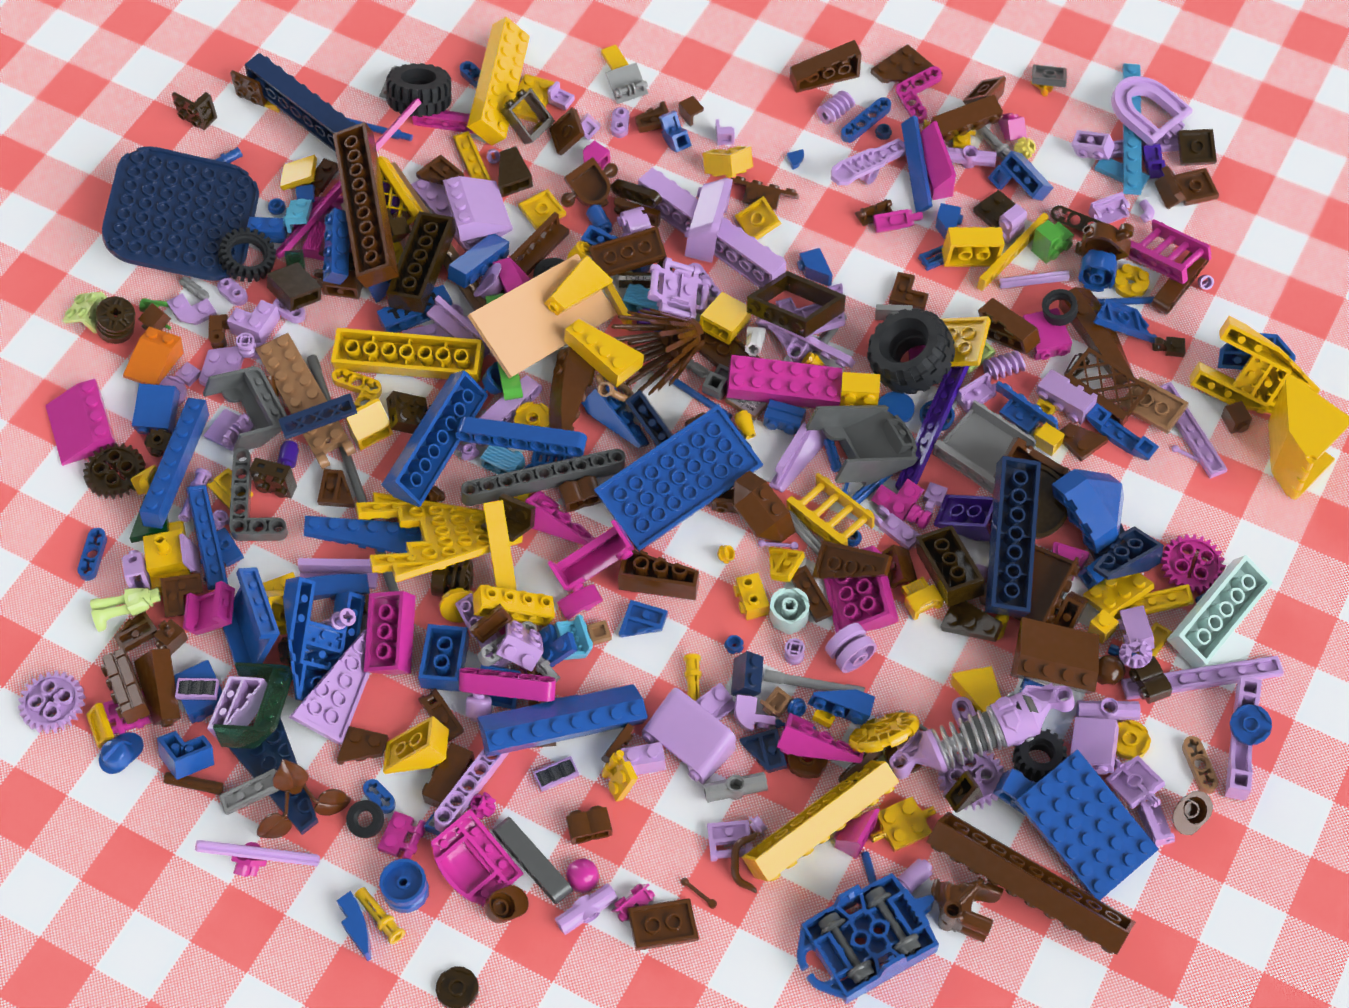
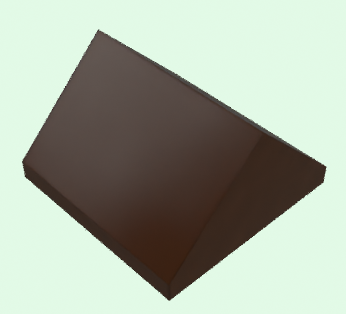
(987, 88)

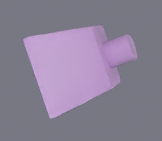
(134, 565)

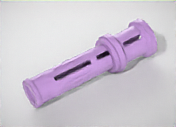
(201, 478)
(339, 619)

